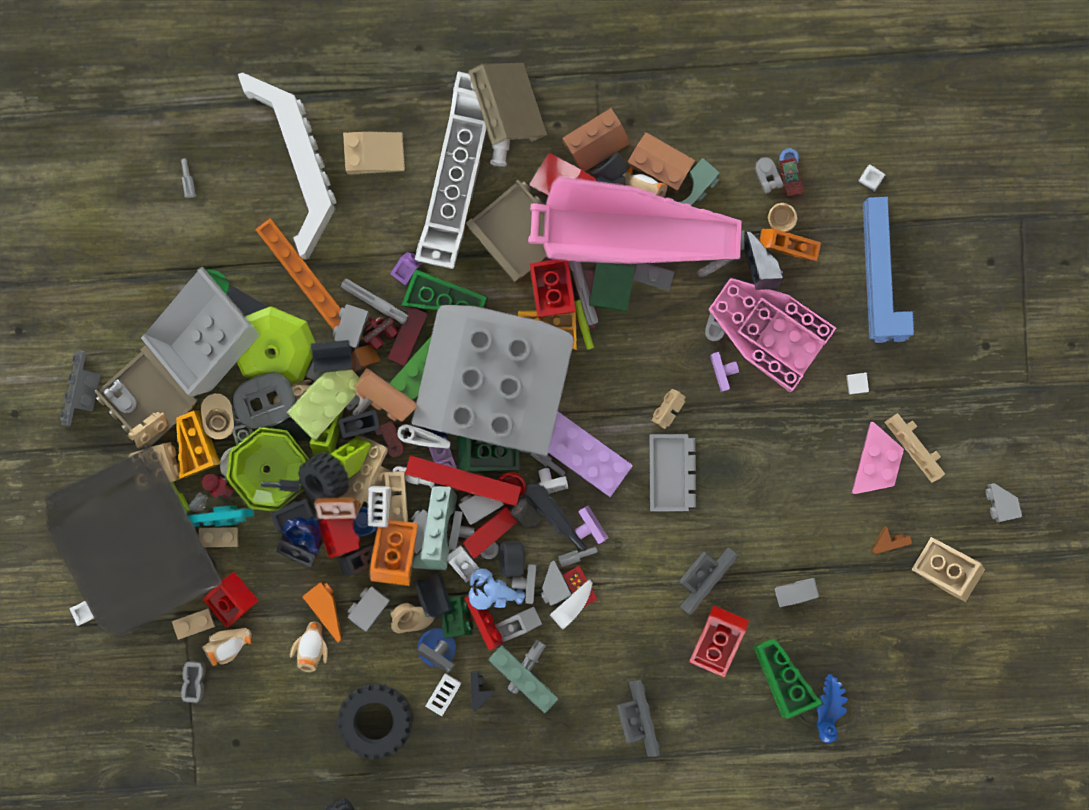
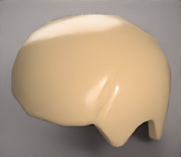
(782, 217)

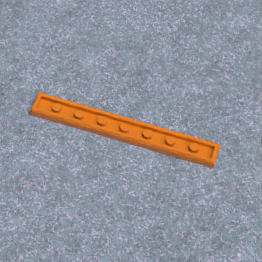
(300, 272)

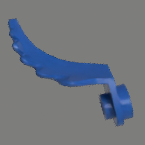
(831, 709)

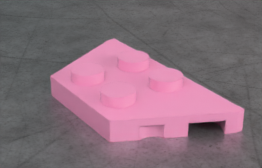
(878, 461)

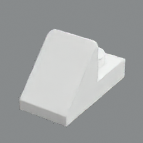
(462, 563)

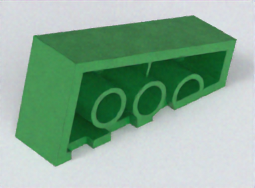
(433, 292)
(785, 681)

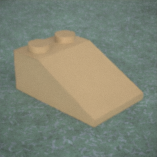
(373, 152)
(948, 569)

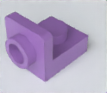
(405, 268)

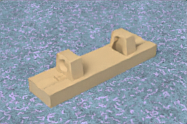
(914, 447)
(398, 503)

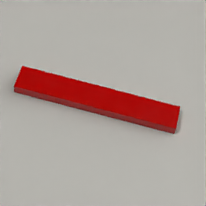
(463, 480)

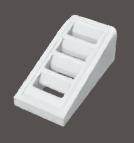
(385, 506)
(452, 681)

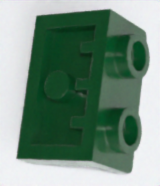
(457, 621)

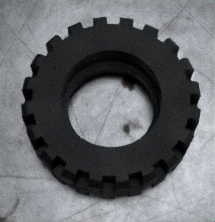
(401, 721)

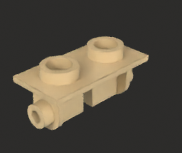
(663, 415)
(153, 425)

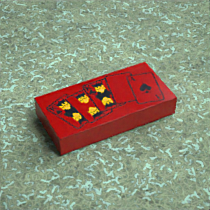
(575, 579)

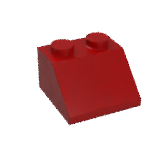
(338, 536)
(230, 600)

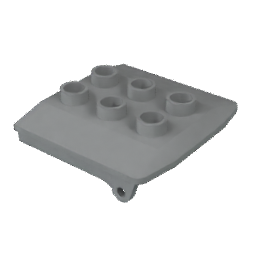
(493, 377)

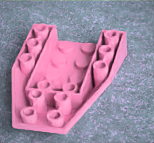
(771, 330)

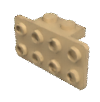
(369, 475)

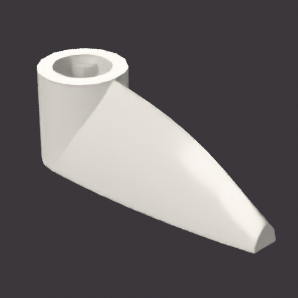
(422, 437)
(572, 606)

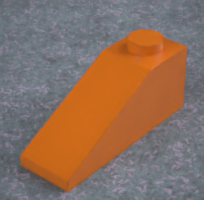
(789, 244)
(324, 606)

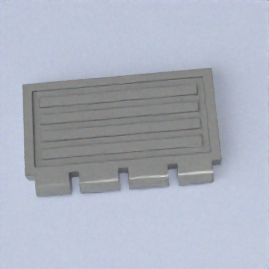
(670, 470)

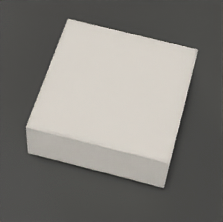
(871, 177)
(857, 383)
(81, 613)

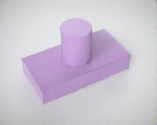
(723, 370)
(590, 526)

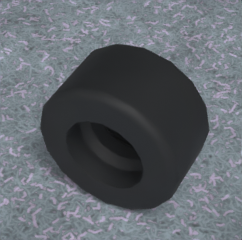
(611, 167)
(511, 558)

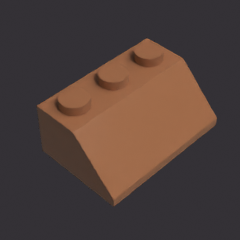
(596, 140)
(660, 162)
(384, 396)

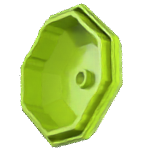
(289, 339)
(260, 449)

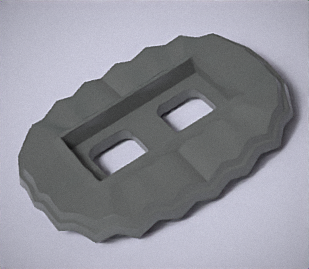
(260, 387)

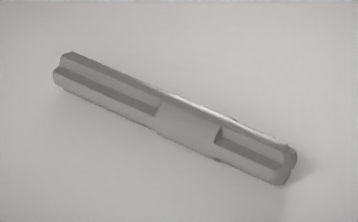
(583, 292)
(375, 301)

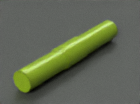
(583, 324)

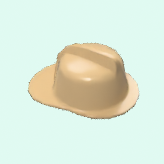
(217, 416)
(409, 618)

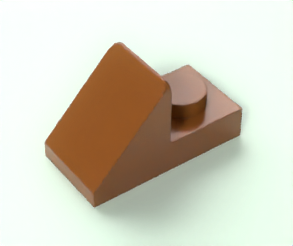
(364, 357)
(884, 542)

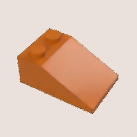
(394, 553)

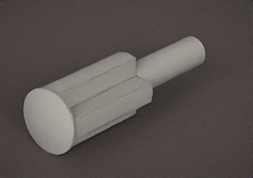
(187, 180)
(546, 460)
(574, 556)

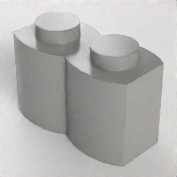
(193, 686)

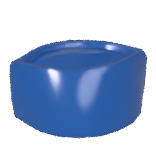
(361, 523)

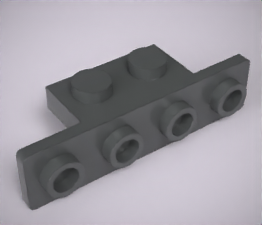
(81, 389)
(703, 576)
(637, 719)

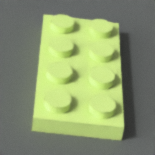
(324, 401)

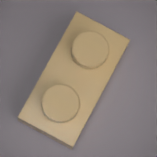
(219, 537)
(193, 624)

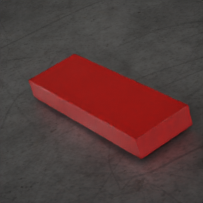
(489, 532)

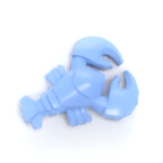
(495, 591)

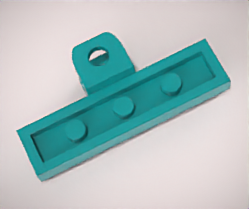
(222, 516)

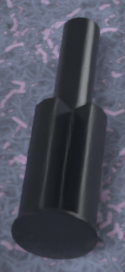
(283, 485)

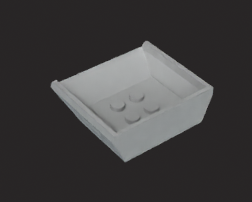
(200, 335)

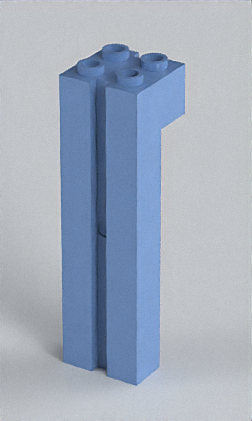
(883, 322)

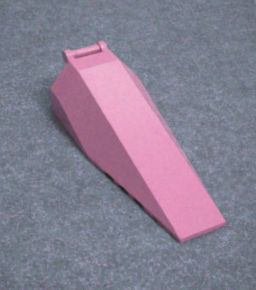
(629, 226)

